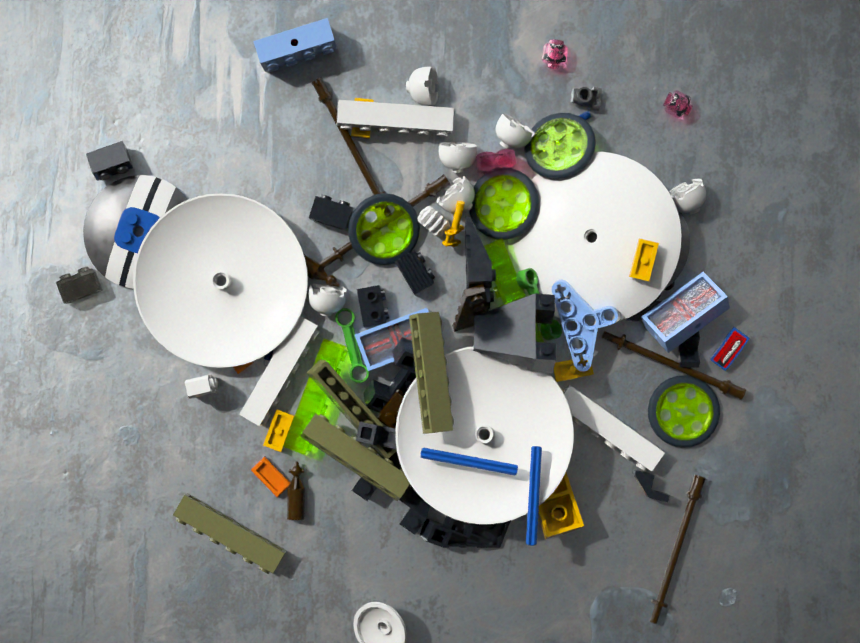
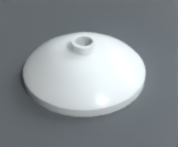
(371, 627)

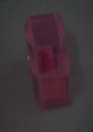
(501, 160)

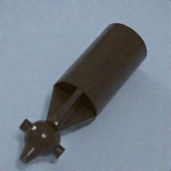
(316, 271)
(296, 495)

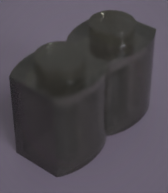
(78, 285)

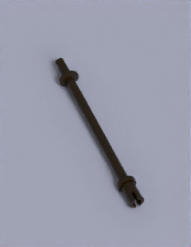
(326, 98)
(430, 190)
(724, 386)
(693, 495)

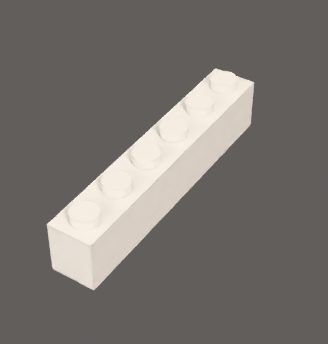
(394, 117)
(278, 372)
(612, 430)

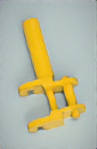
(455, 228)

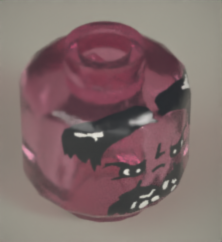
(554, 53)
(677, 104)

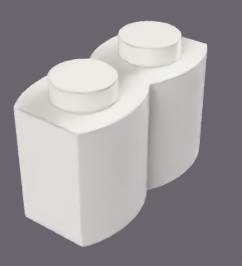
(201, 386)

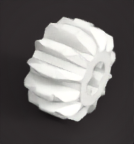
(433, 221)

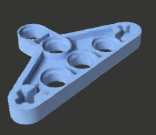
(584, 332)

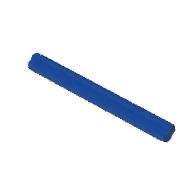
(469, 461)
(533, 499)

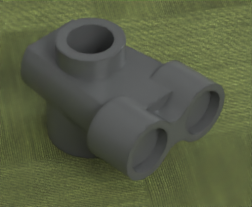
(591, 97)

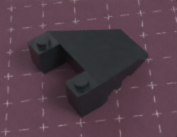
(478, 263)
(511, 333)
(379, 394)
(418, 508)
(463, 534)

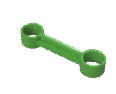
(531, 288)
(352, 345)

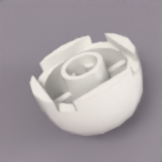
(422, 86)
(512, 132)
(457, 155)
(458, 190)
(689, 197)
(326, 298)

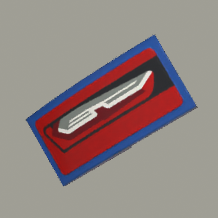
(730, 348)

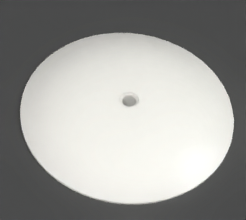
(618, 204)
(180, 273)
(518, 411)

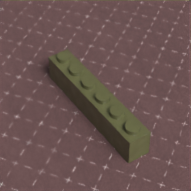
(431, 372)
(345, 400)
(355, 456)
(229, 533)

